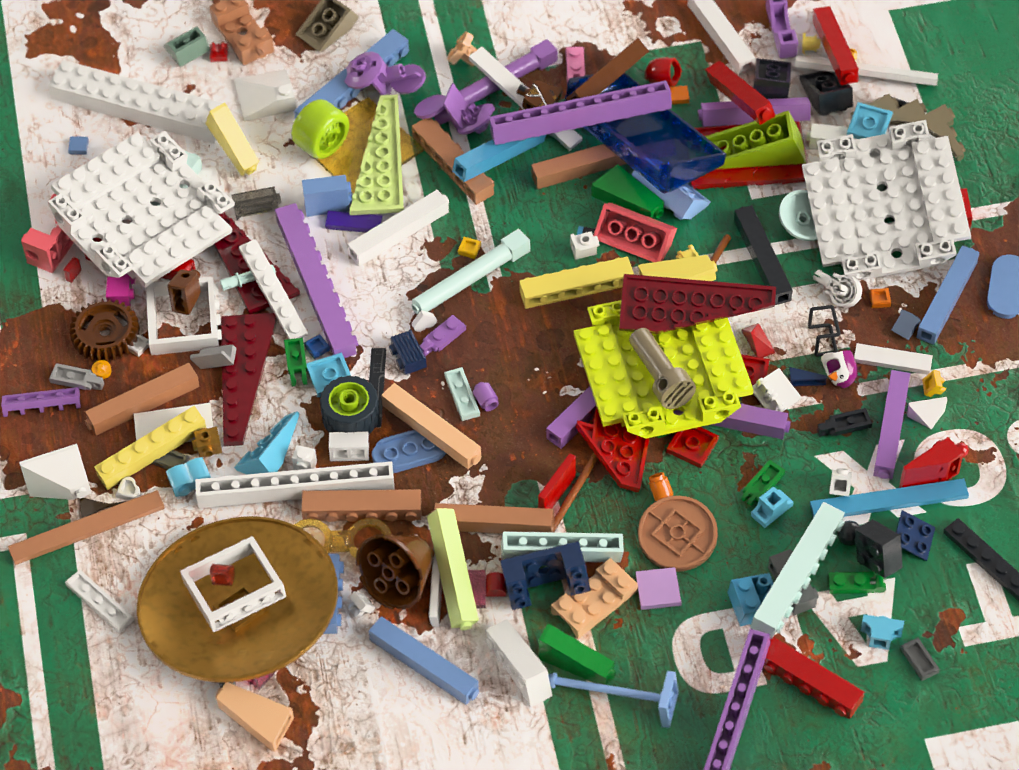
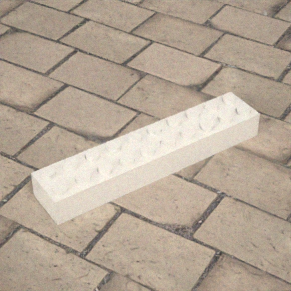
(132, 100)

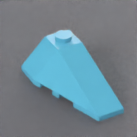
(271, 449)

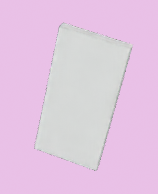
(148, 421)

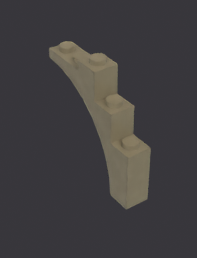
(937, 119)

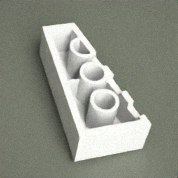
(520, 662)

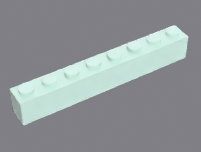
(798, 569)

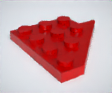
(618, 451)

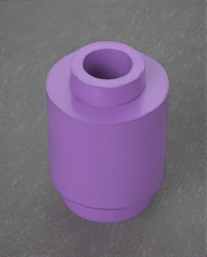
(485, 396)

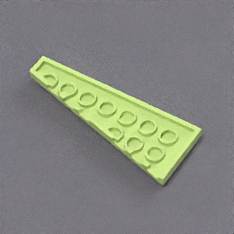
(380, 177)

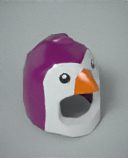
(840, 367)

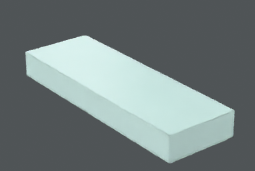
(462, 394)

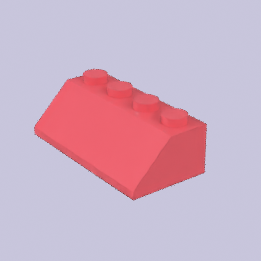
(634, 232)

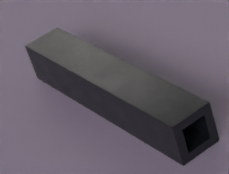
(762, 253)

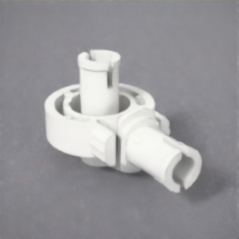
(840, 288)

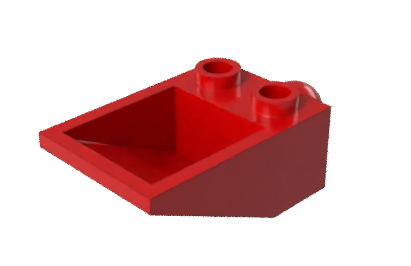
(935, 465)

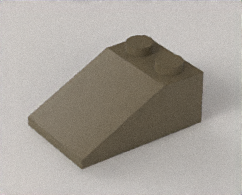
(327, 24)

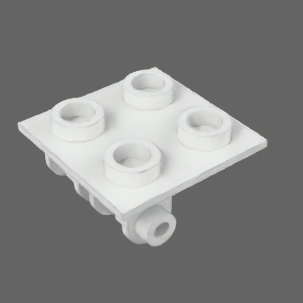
(776, 391)

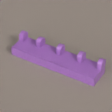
(40, 400)

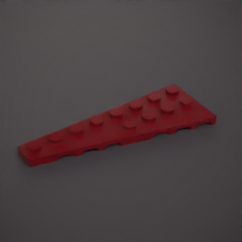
(234, 263)
(240, 381)

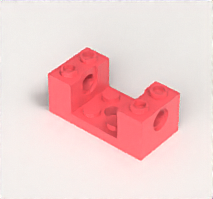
(46, 250)

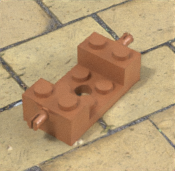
(233, 18)

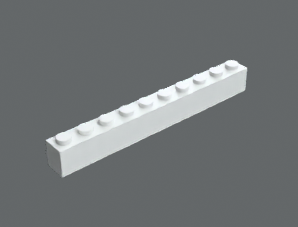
(290, 484)

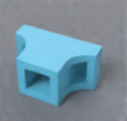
(771, 506)
(881, 630)

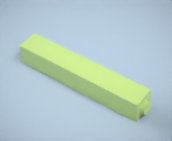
(452, 568)

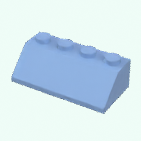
(683, 201)

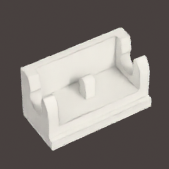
(348, 446)

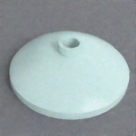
(796, 207)

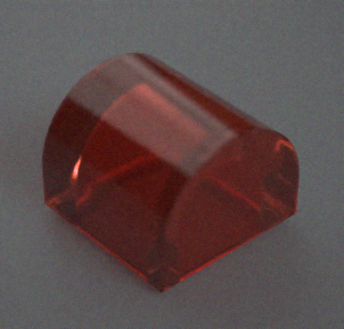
(222, 574)

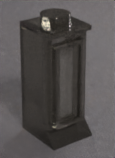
(255, 202)

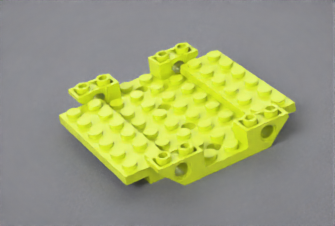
(625, 385)

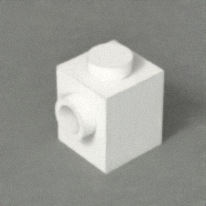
(840, 482)

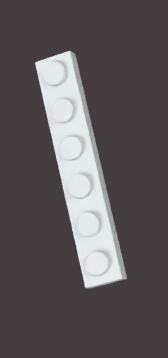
(272, 290)

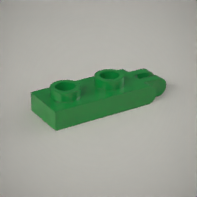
(762, 482)

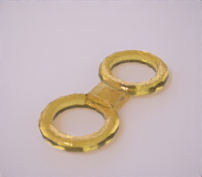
(343, 540)

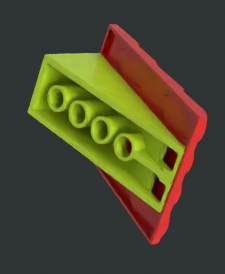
(756, 153)

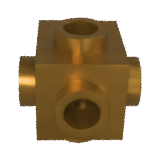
(207, 442)

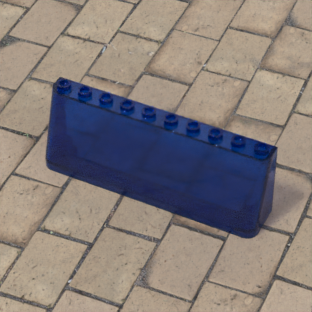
(655, 144)

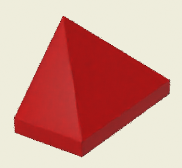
(758, 341)

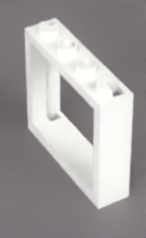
(183, 343)
(244, 606)

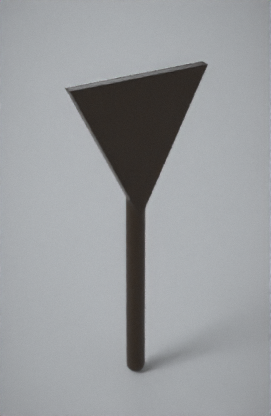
(91, 507)

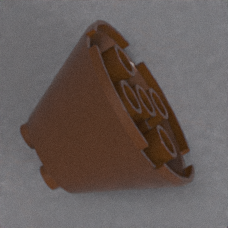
(394, 568)

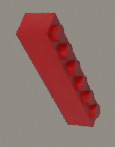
(812, 679)

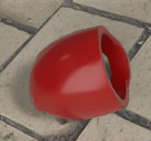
(659, 70)

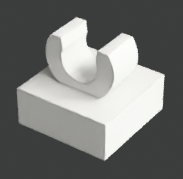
(362, 604)

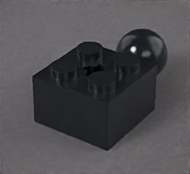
(875, 546)

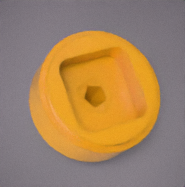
(102, 369)

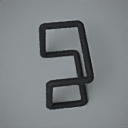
(832, 334)

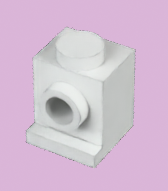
(584, 245)
(304, 458)

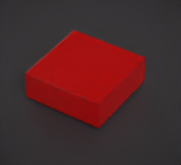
(72, 269)

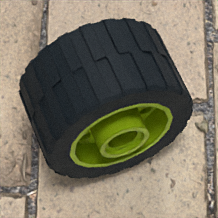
(349, 405)

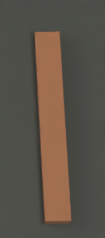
(86, 527)

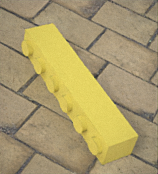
(574, 282)
(150, 447)

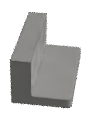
(215, 357)

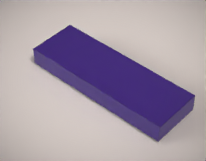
(358, 223)

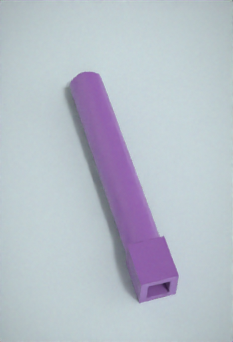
(539, 57)

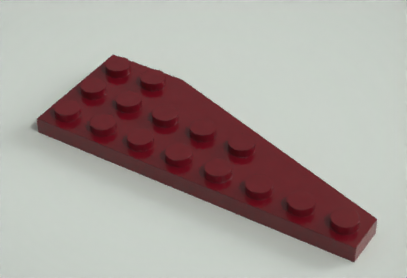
(677, 303)

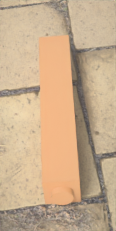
(431, 426)

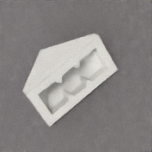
(927, 411)

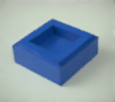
(317, 346)

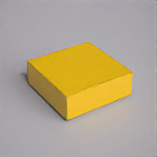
(469, 247)

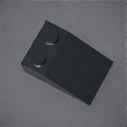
(772, 78)
(826, 92)

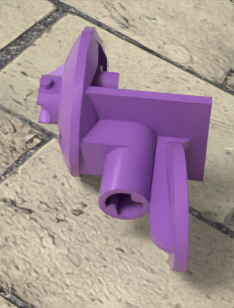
(371, 69)
(455, 109)

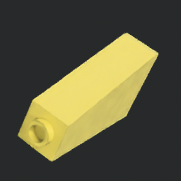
(231, 139)
(685, 268)

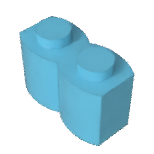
(183, 476)

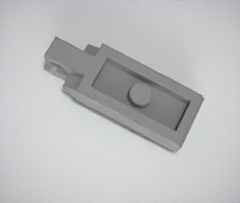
(75, 377)

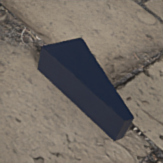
(805, 378)

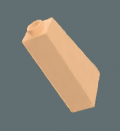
(255, 713)

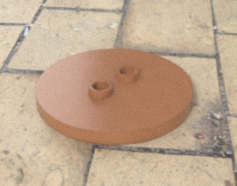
(677, 533)

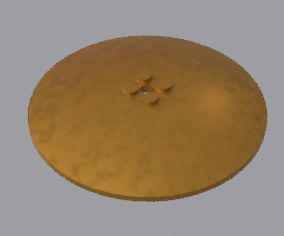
(257, 643)

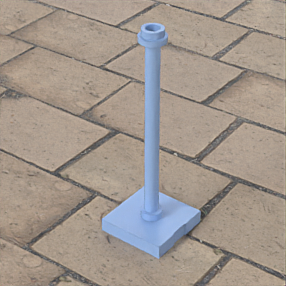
(666, 698)

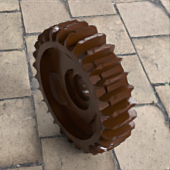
(103, 317)

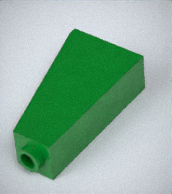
(626, 191)
(574, 657)

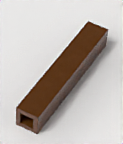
(611, 70)

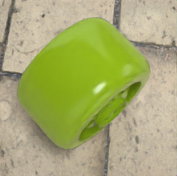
(320, 129)

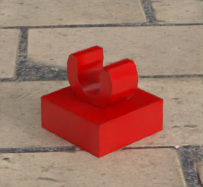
(218, 52)

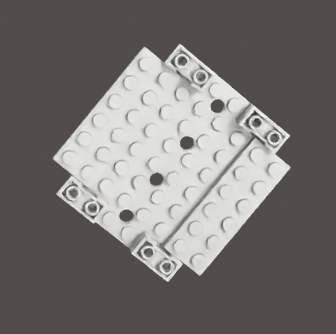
(122, 187)
(919, 196)

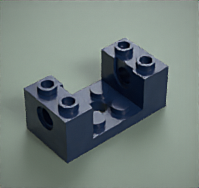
(560, 563)

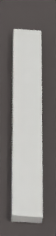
(871, 71)
(509, 84)

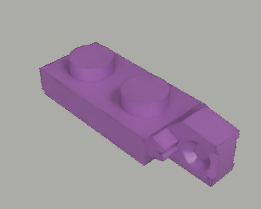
(442, 335)

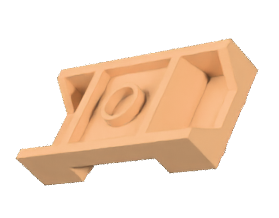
(608, 591)

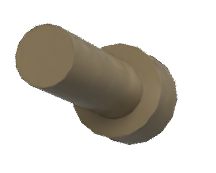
(671, 385)

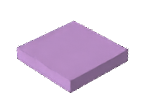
(658, 588)

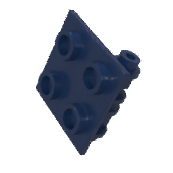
(915, 535)

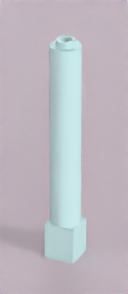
(511, 248)

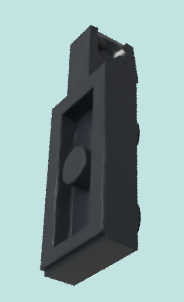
(845, 423)

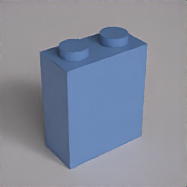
(326, 194)

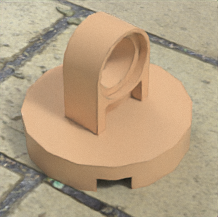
(462, 49)

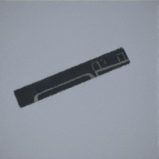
(377, 375)

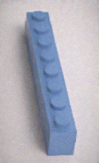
(337, 92)

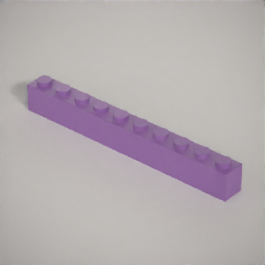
(580, 112)
(315, 280)

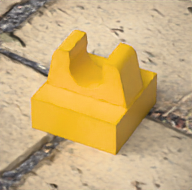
(933, 384)

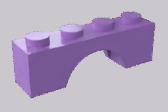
(784, 37)

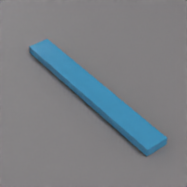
(896, 498)

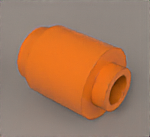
(660, 486)

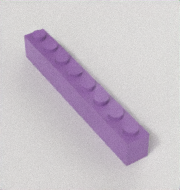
(738, 701)

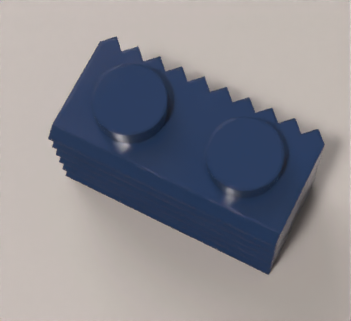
(407, 352)

